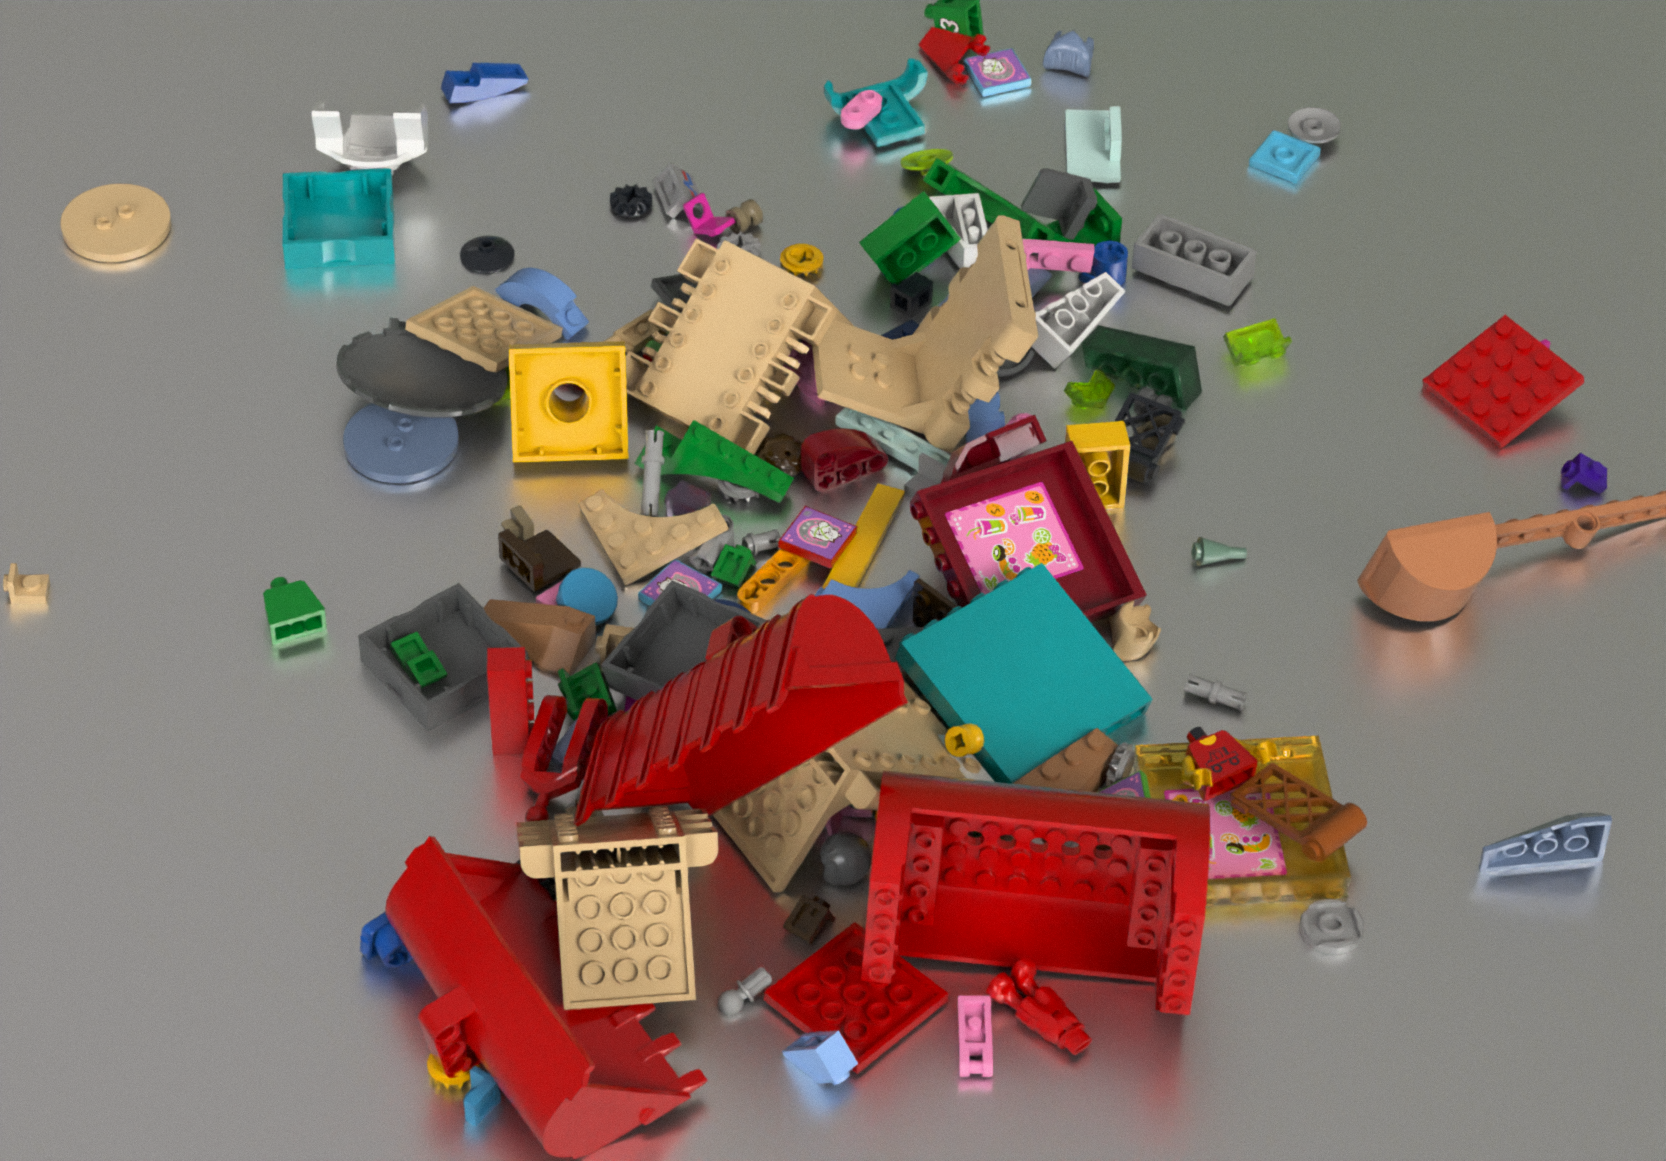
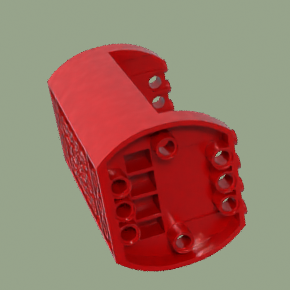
(1068, 908)

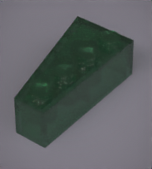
(1145, 362)

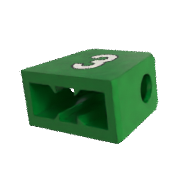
(956, 16)

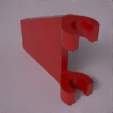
(947, 49)

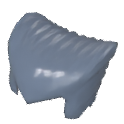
(1069, 54)

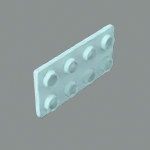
(1094, 144)

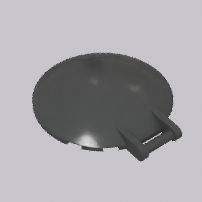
(416, 375)

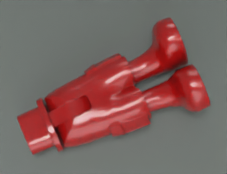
(1041, 1009)

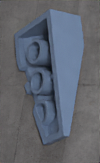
(1558, 842)

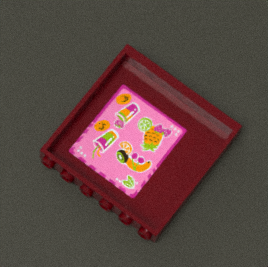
(1024, 516)

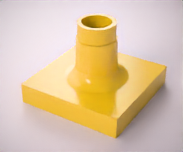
(562, 429)

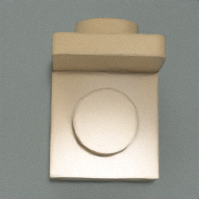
(26, 588)
(611, 638)

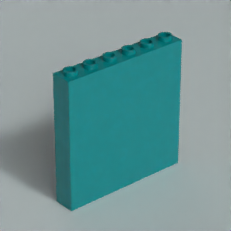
(1022, 672)

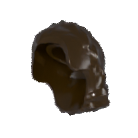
(774, 449)

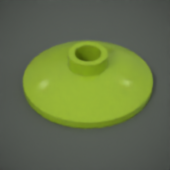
(924, 159)

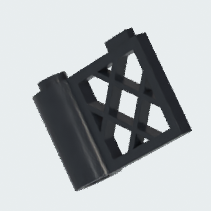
(1143, 461)

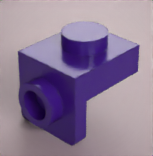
(1585, 471)

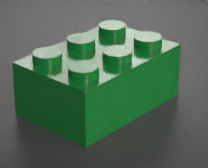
(910, 239)

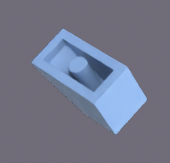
(822, 1056)

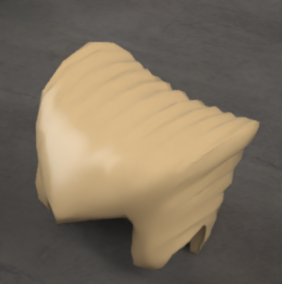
(1133, 631)

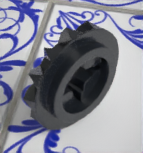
(640, 202)

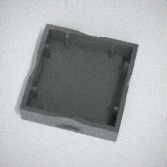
(458, 634)
(667, 640)

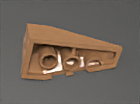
(550, 633)

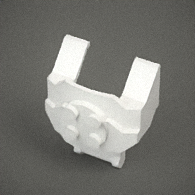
(371, 138)

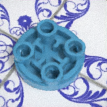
(588, 592)

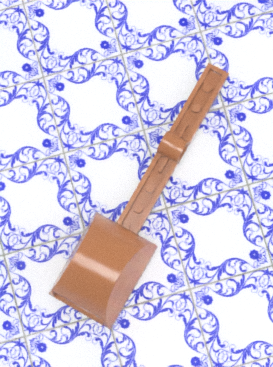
(1438, 565)

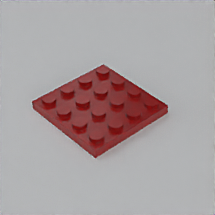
(1503, 381)
(871, 1016)

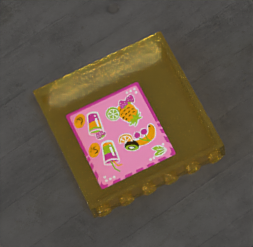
(1246, 854)

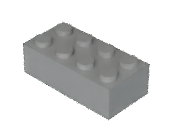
(1194, 259)

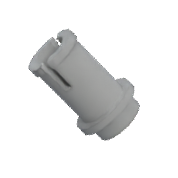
(761, 541)

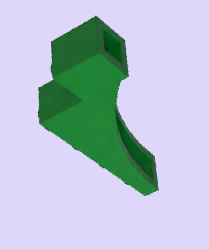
(713, 456)

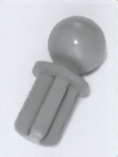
(732, 1000)

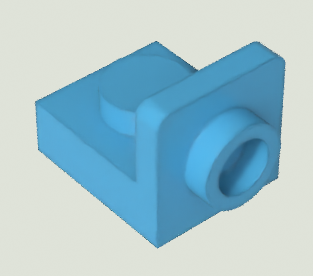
(481, 1097)

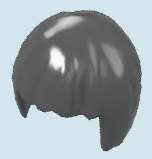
(845, 858)

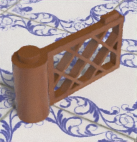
(1325, 831)

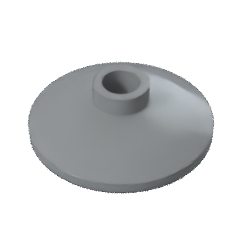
(1314, 125)

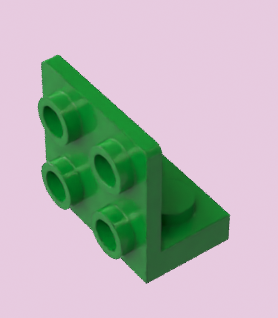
(1100, 225)

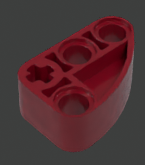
(840, 457)

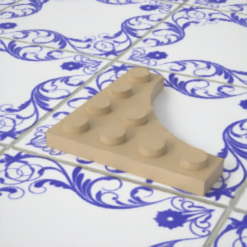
(646, 543)

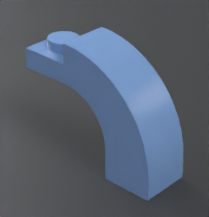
(546, 293)

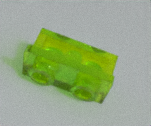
(1256, 342)

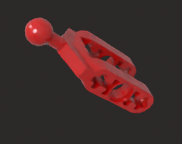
(542, 745)

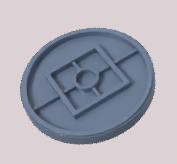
(398, 445)

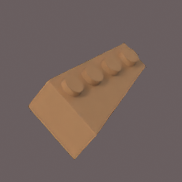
(1077, 767)

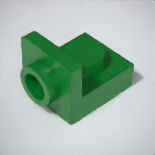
(733, 565)

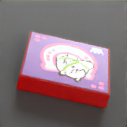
(817, 537)

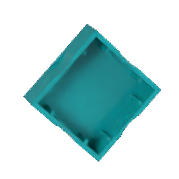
(338, 218)

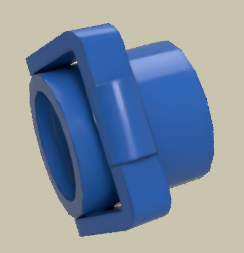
(1109, 258)
(381, 939)

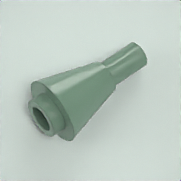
(1209, 551)

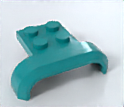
(897, 117)

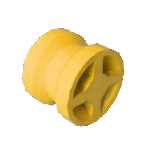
(971, 736)

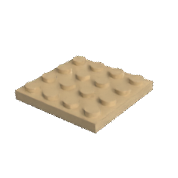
(481, 327)

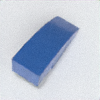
(482, 81)

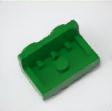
(582, 685)

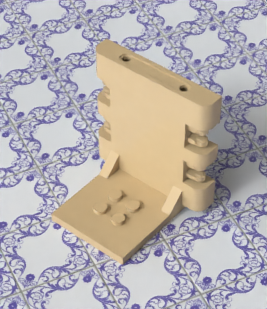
(729, 342)
(951, 356)
(787, 815)
(622, 901)

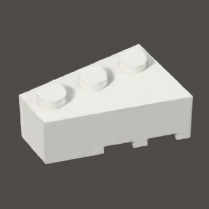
(967, 219)

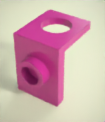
(707, 222)

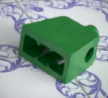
(292, 611)

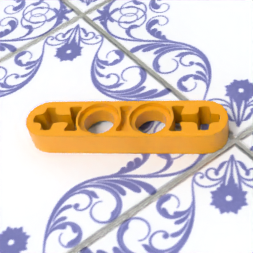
(773, 571)

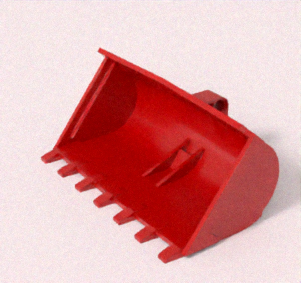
(746, 712)
(495, 964)

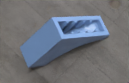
(879, 604)

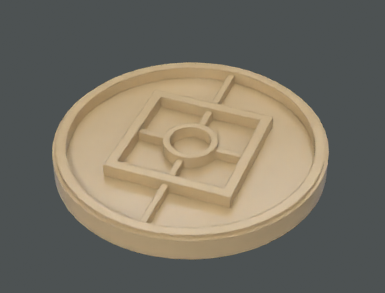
(115, 222)

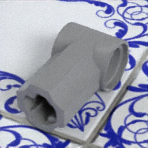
(707, 554)

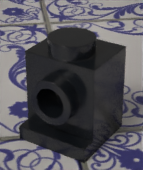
(911, 294)

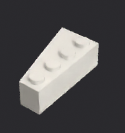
(1071, 318)

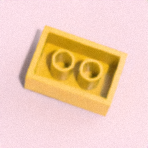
(1105, 455)

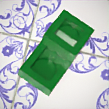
(417, 660)

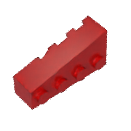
(510, 699)

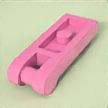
(1058, 255)
(975, 1035)

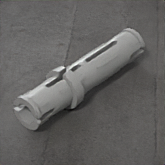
(652, 473)

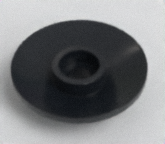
(487, 254)

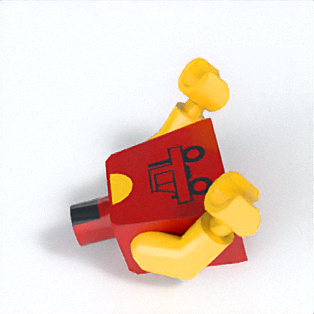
(1221, 762)

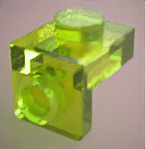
(1091, 394)

